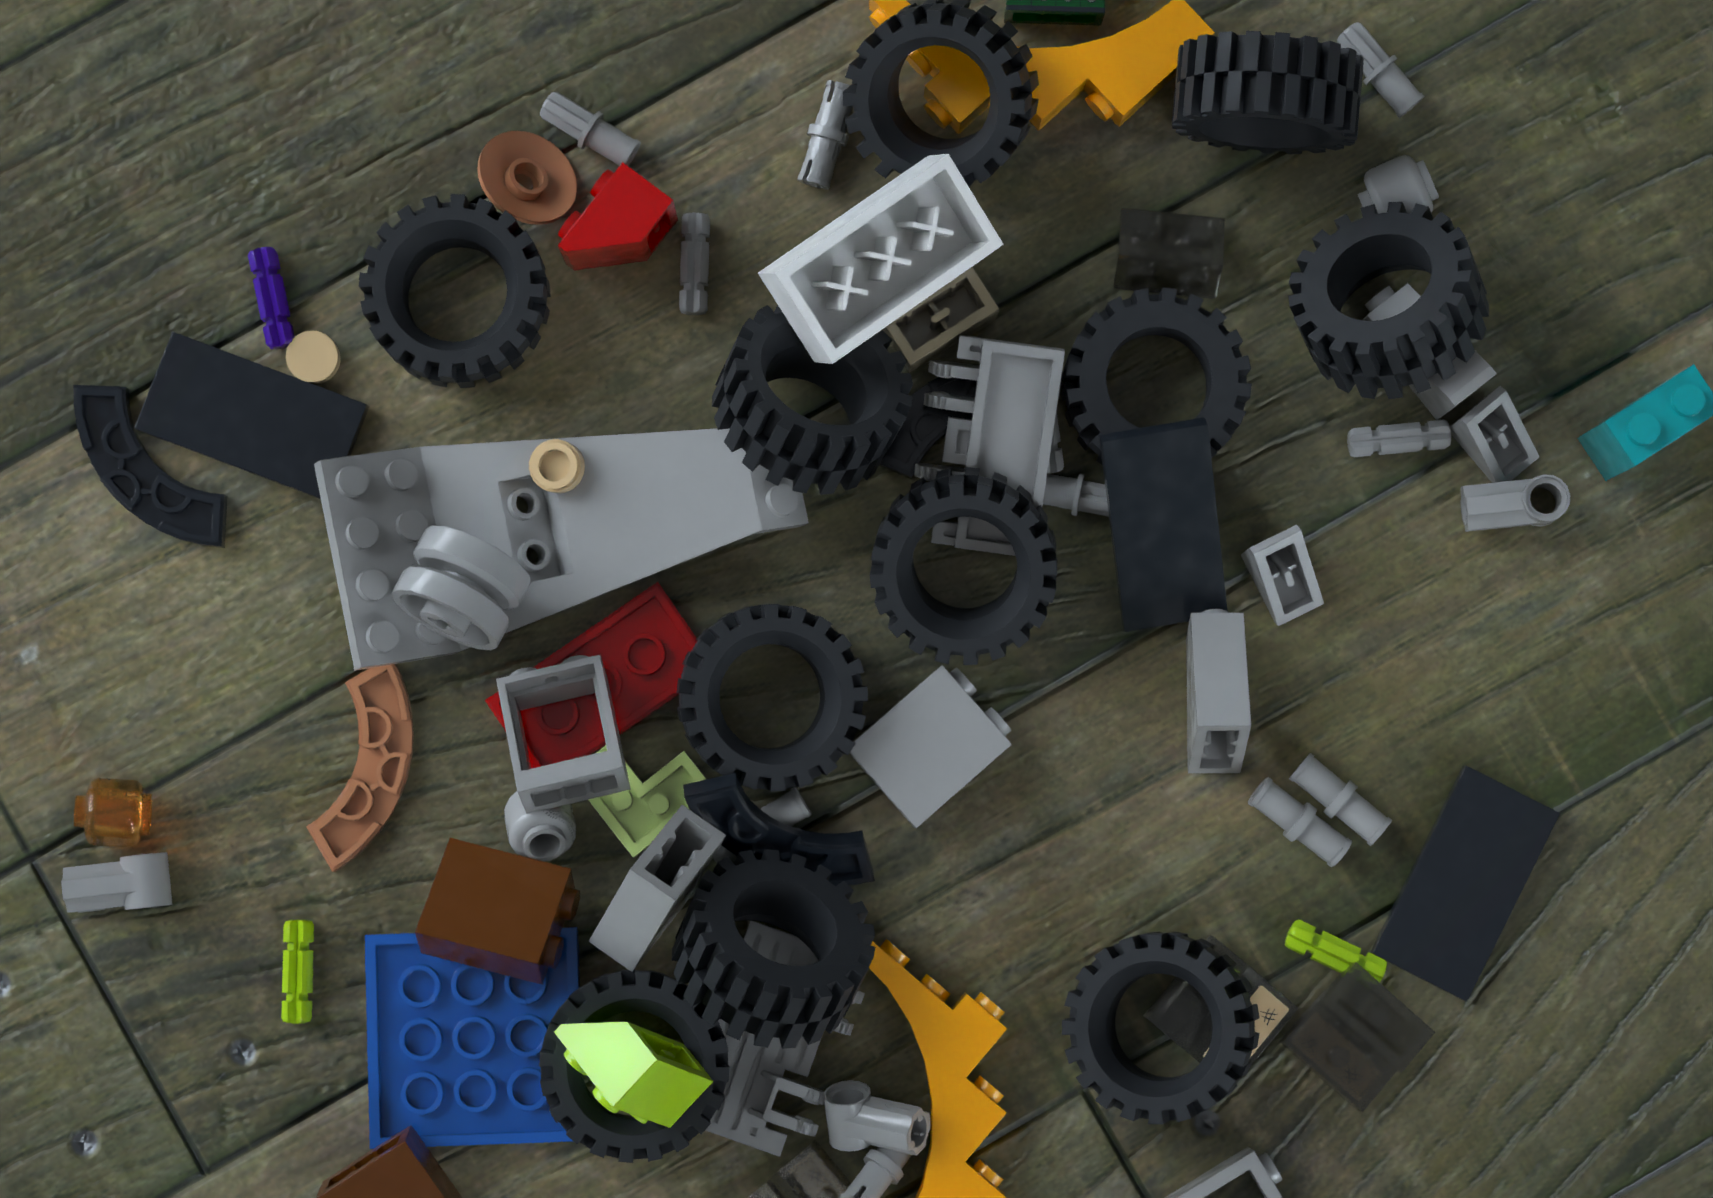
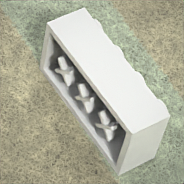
(881, 258)

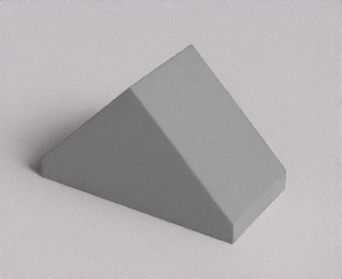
(1495, 437)
(1284, 575)

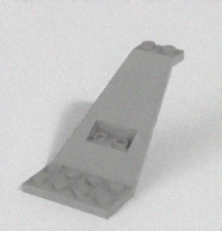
(633, 514)

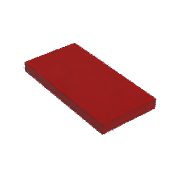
(642, 659)

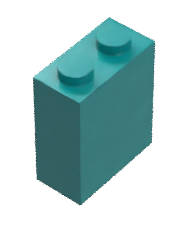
(1649, 423)

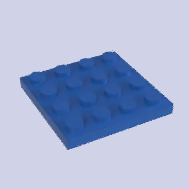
(459, 1046)

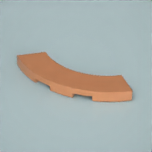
(380, 768)

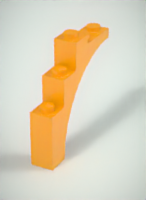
(1114, 70)
(951, 1048)

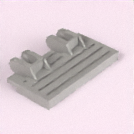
(1007, 430)
(759, 1071)

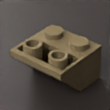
(941, 318)

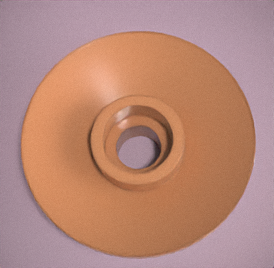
(536, 165)

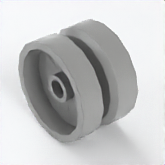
(461, 587)

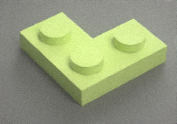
(646, 808)

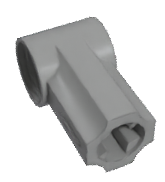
(1509, 503)
(131, 882)
(863, 1120)

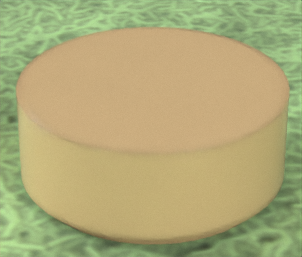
(313, 357)
(556, 466)

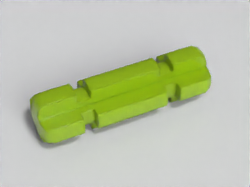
(1332, 950)
(297, 971)

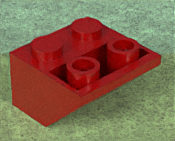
(620, 223)

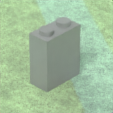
(931, 744)
(656, 888)

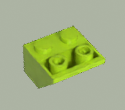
(635, 1069)

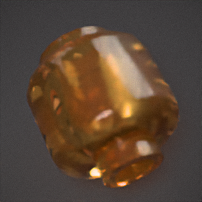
(114, 812)

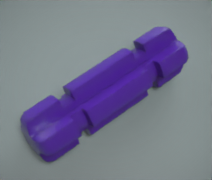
(271, 297)

